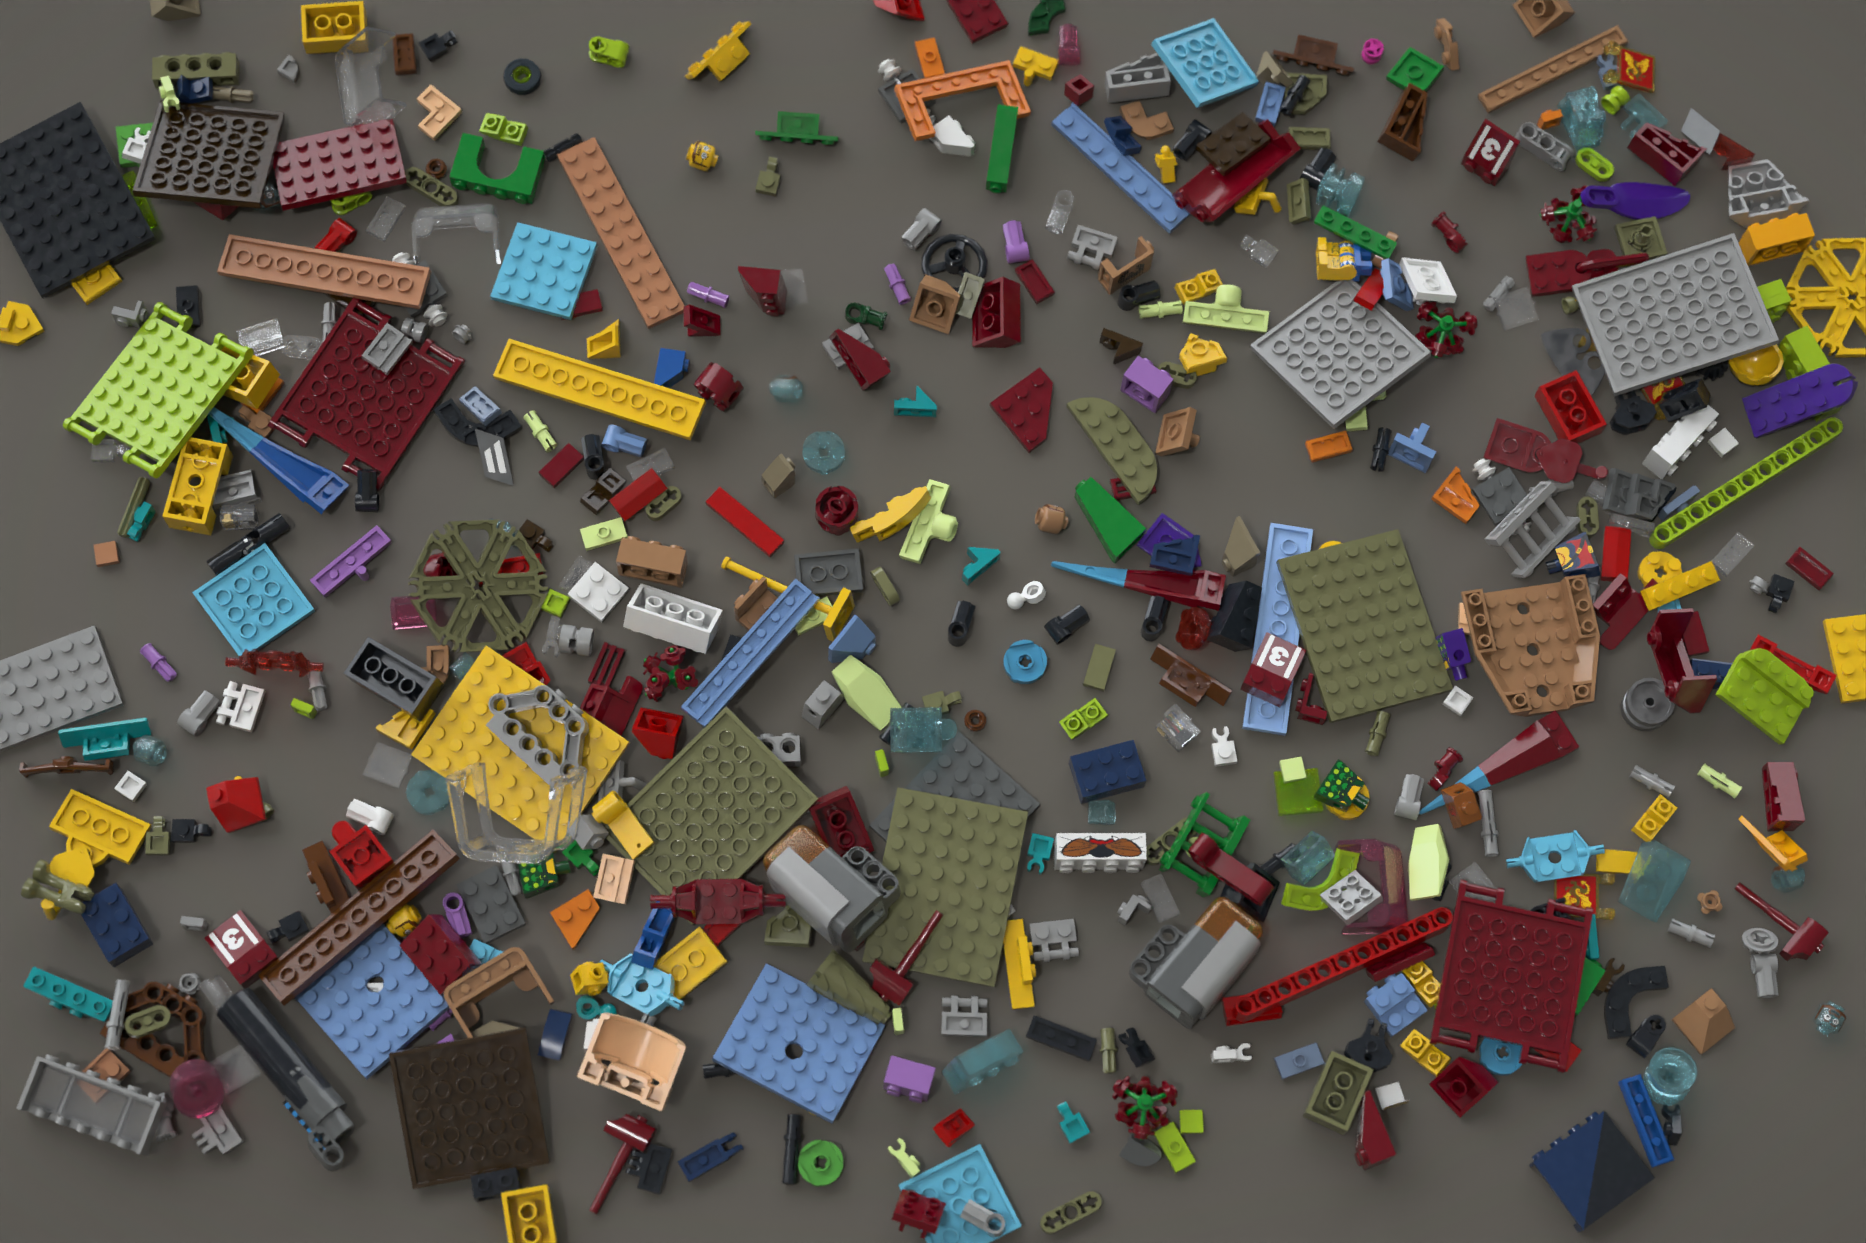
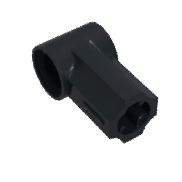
(1193, 135)
(1320, 165)
(1140, 294)
(593, 455)
(366, 496)
(1154, 617)
(961, 622)
(1062, 627)

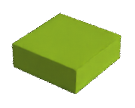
(555, 603)
(303, 708)
(881, 763)
(1191, 1121)

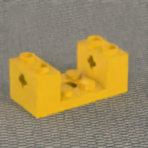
(191, 506)

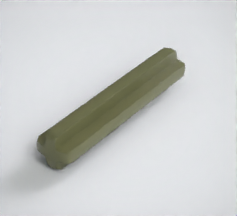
(135, 501)

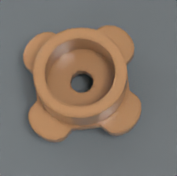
(1714, 897)

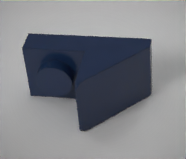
(194, 90)

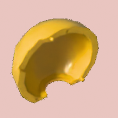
(1758, 366)

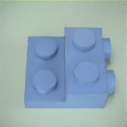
(1395, 1003)

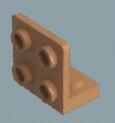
(754, 604)

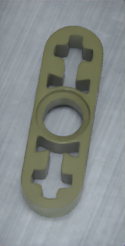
(427, 179)
(1154, 845)
(1052, 1214)

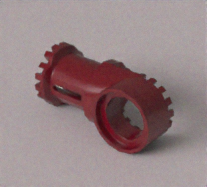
(1448, 228)
(1444, 767)

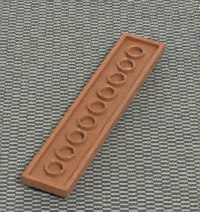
(621, 233)
(324, 271)

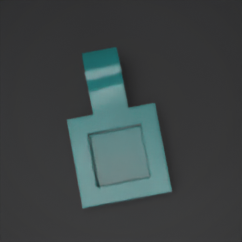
(1073, 1125)

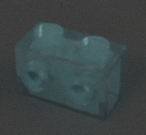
(1308, 857)

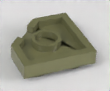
(1314, 93)
(788, 930)

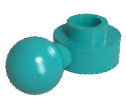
(594, 1009)

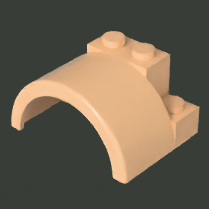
(637, 1058)

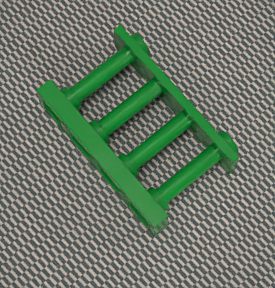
(1227, 844)

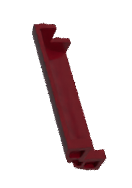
(1211, 193)

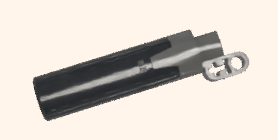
(290, 1073)

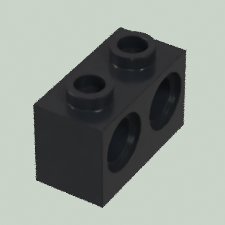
(1684, 400)
(492, 1184)

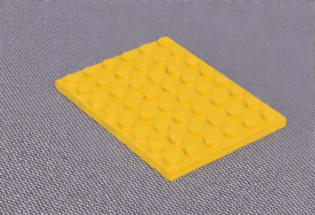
(514, 790)

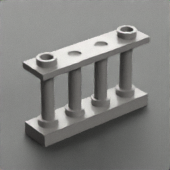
(1514, 522)

